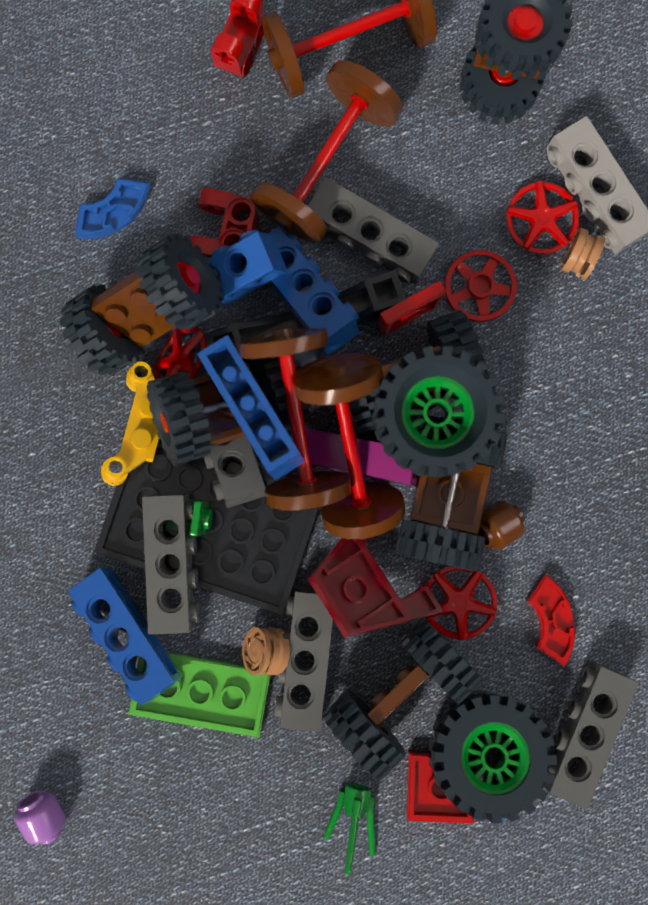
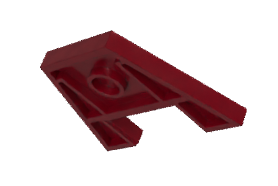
(361, 594)

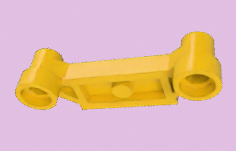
(140, 434)

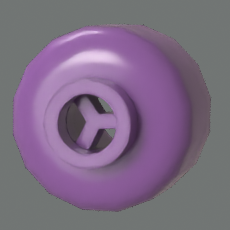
(39, 817)

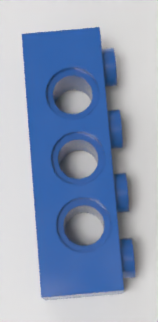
(263, 264)
(322, 295)
(251, 408)
(124, 613)

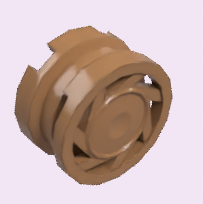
(582, 253)
(265, 651)

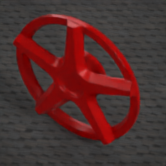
(543, 217)
(480, 285)
(181, 357)
(461, 602)

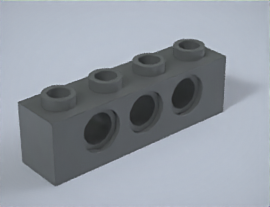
(419, 248)
(237, 487)
(163, 615)
(307, 712)
(580, 783)

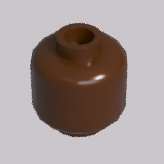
(501, 525)

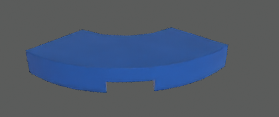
(113, 211)

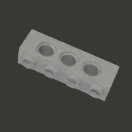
(602, 168)

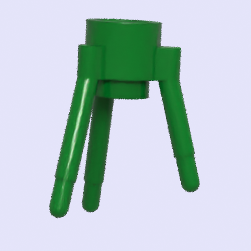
(356, 801)

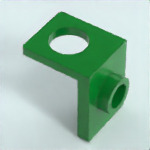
(201, 519)

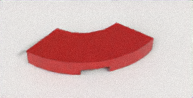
(555, 619)

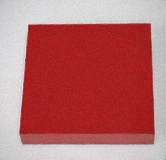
(410, 308)
(425, 797)

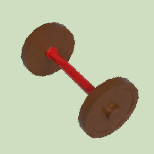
(416, 16)
(365, 97)
(337, 380)
(307, 488)

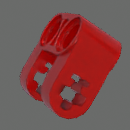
(240, 40)
(229, 206)

